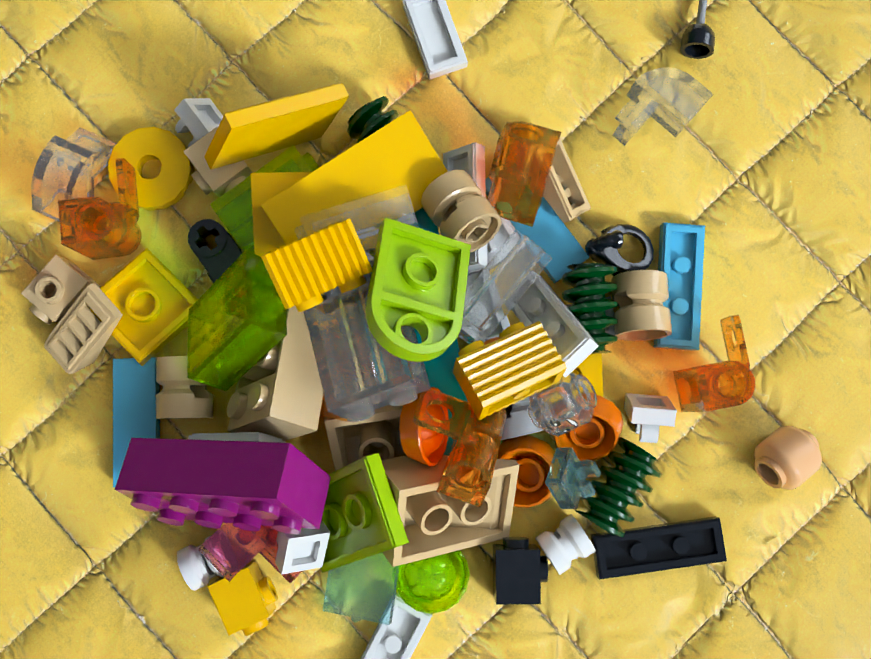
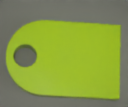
(416, 284)

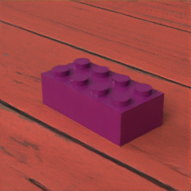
(224, 483)

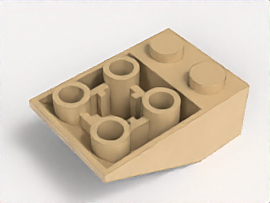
(282, 389)

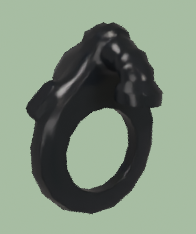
(604, 248)

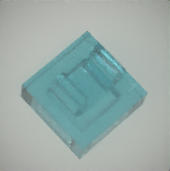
(568, 478)

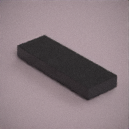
(659, 548)

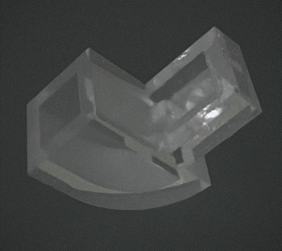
(666, 96)
(68, 170)

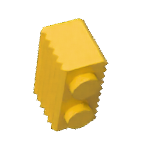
(317, 264)
(508, 368)

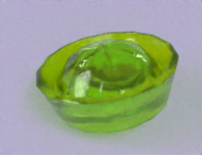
(434, 582)

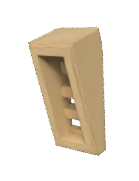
(565, 186)
(80, 334)

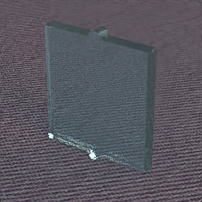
(363, 590)

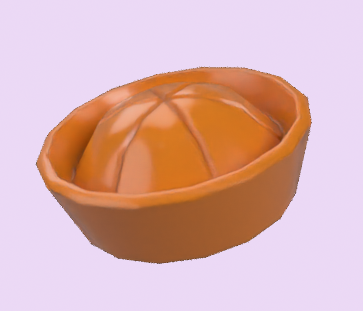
(596, 437)
(419, 442)
(534, 464)

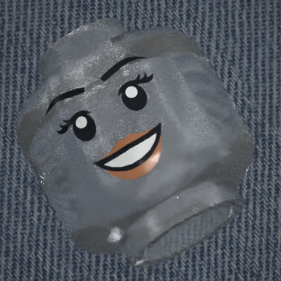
(563, 405)

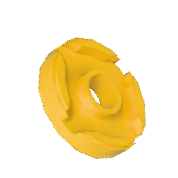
(156, 144)

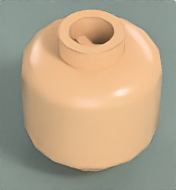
(787, 457)

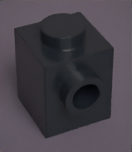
(518, 572)

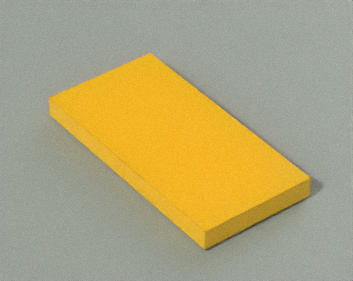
(381, 161)

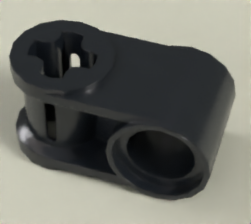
(222, 256)

